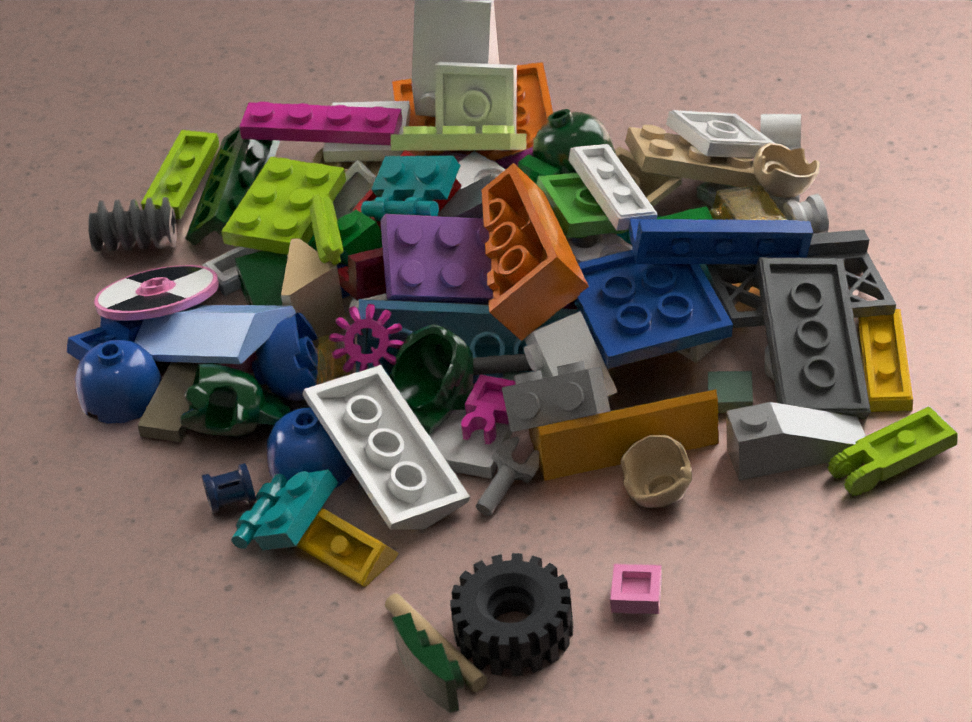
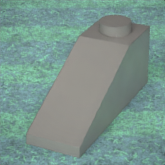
(786, 437)

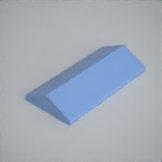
(211, 332)

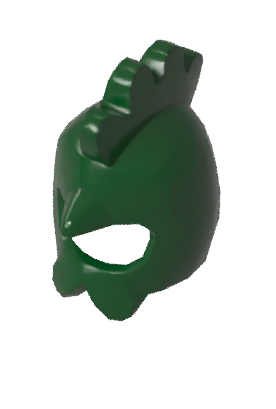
(229, 402)

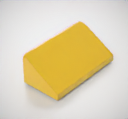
(346, 548)

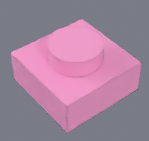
(636, 589)

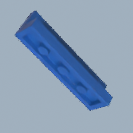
(717, 240)

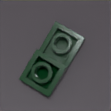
(428, 663)

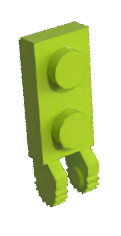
(892, 450)

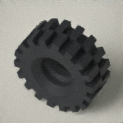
(505, 589)

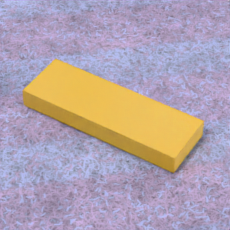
(885, 362)

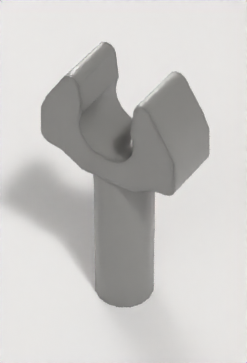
(508, 472)

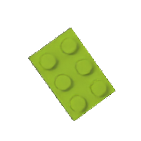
(280, 203)

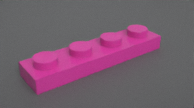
(320, 123)

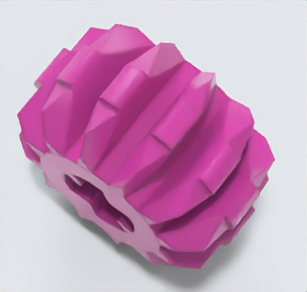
(378, 331)

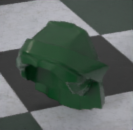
(434, 374)

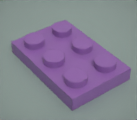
(435, 259)

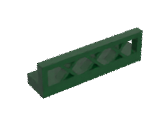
(229, 180)

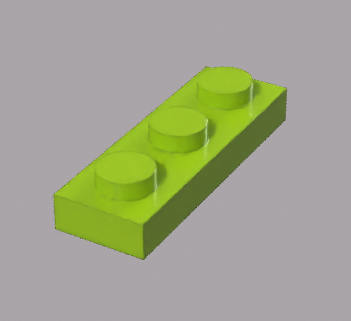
(183, 170)

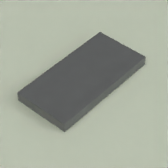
(812, 335)

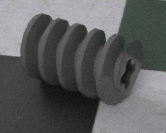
(132, 226)

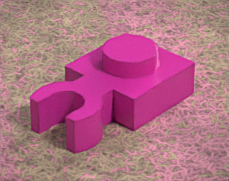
(485, 408)

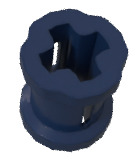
(228, 488)

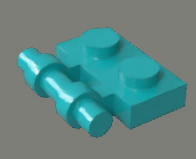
(414, 179)
(284, 510)

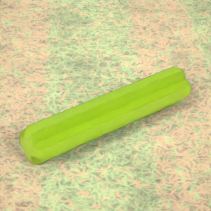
(326, 229)

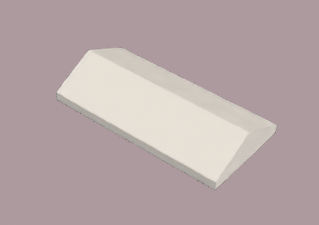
(387, 449)

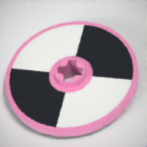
(156, 292)

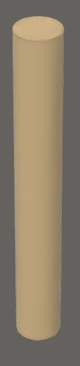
(471, 674)

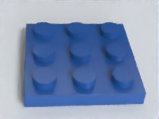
(648, 308)

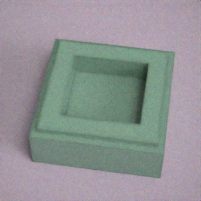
(732, 389)

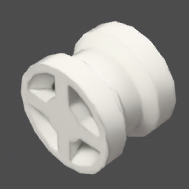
(810, 210)

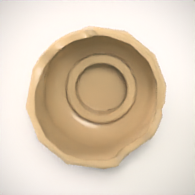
(784, 170)
(656, 471)

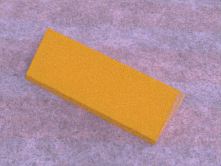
(604, 438)

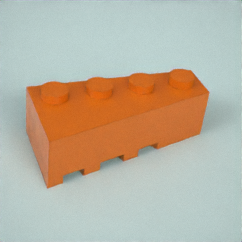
(529, 254)

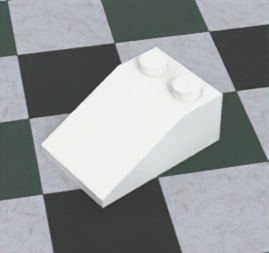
(449, 33)

